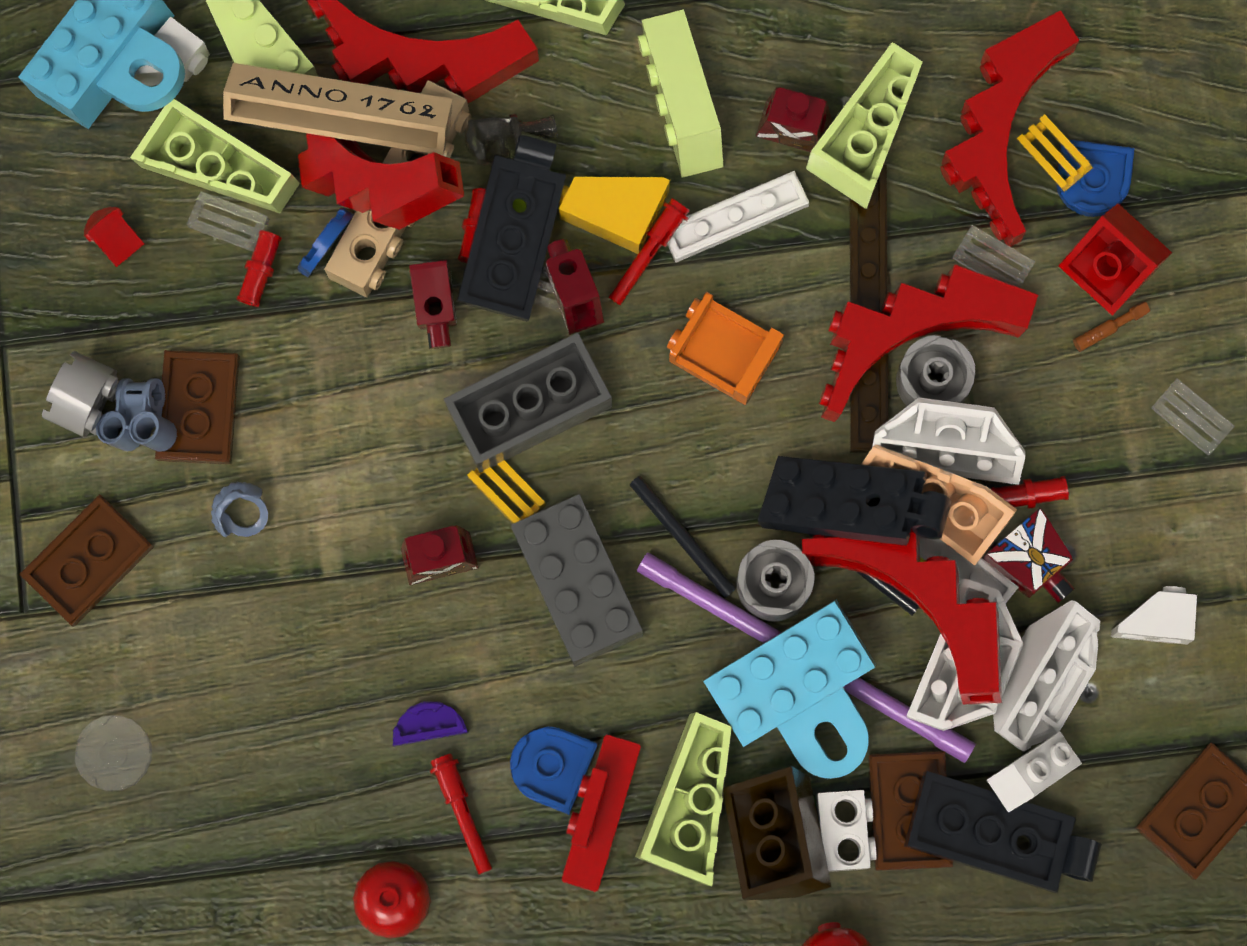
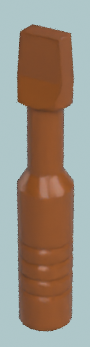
(1109, 327)

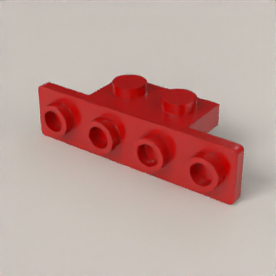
(600, 812)

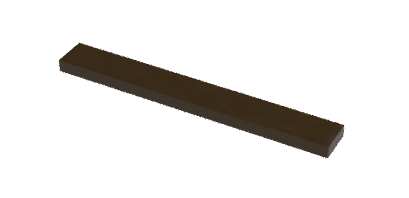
(869, 290)

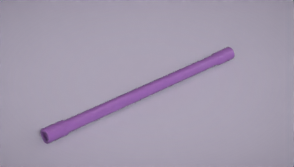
(669, 577)

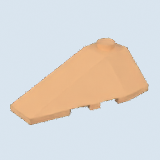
(975, 511)

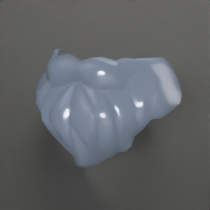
(224, 523)

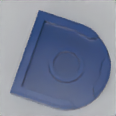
(1104, 184)
(325, 241)
(550, 766)

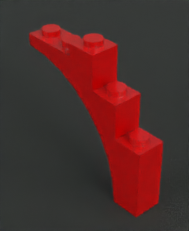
(469, 64)
(982, 160)
(393, 192)
(964, 302)
(934, 586)

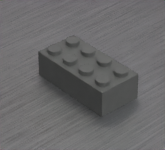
(528, 402)
(577, 580)

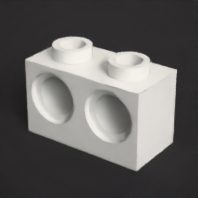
(1034, 772)
(835, 831)

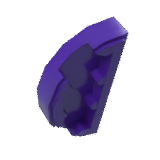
(427, 722)

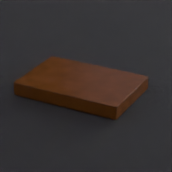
(200, 405)
(86, 560)
(893, 794)
(1199, 812)

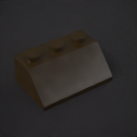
(776, 836)

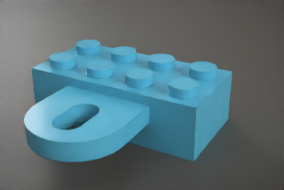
(96, 58)
(797, 685)

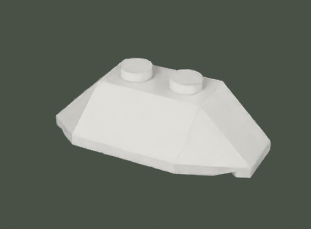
(955, 438)
(1048, 675)
(938, 695)

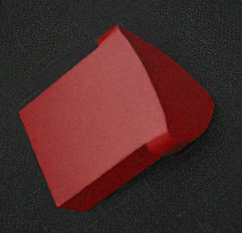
(112, 234)

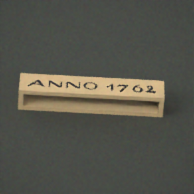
(337, 109)

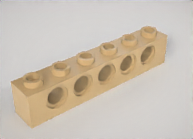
(366, 275)

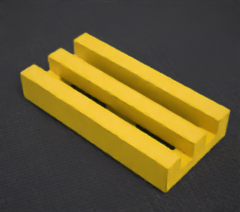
(1036, 132)
(538, 502)

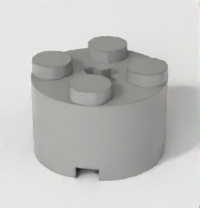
(939, 357)
(81, 394)
(793, 569)

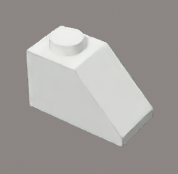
(186, 45)
(1164, 618)

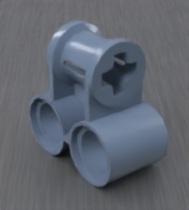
(137, 416)

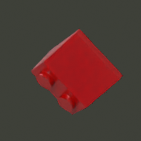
(1114, 259)

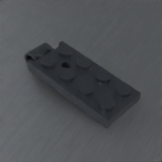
(510, 244)
(835, 496)
(978, 832)

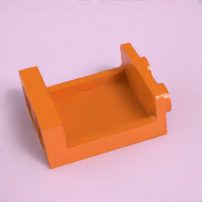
(723, 348)

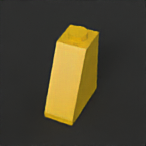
(615, 207)

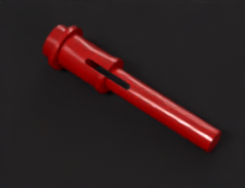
(659, 235)
(455, 794)

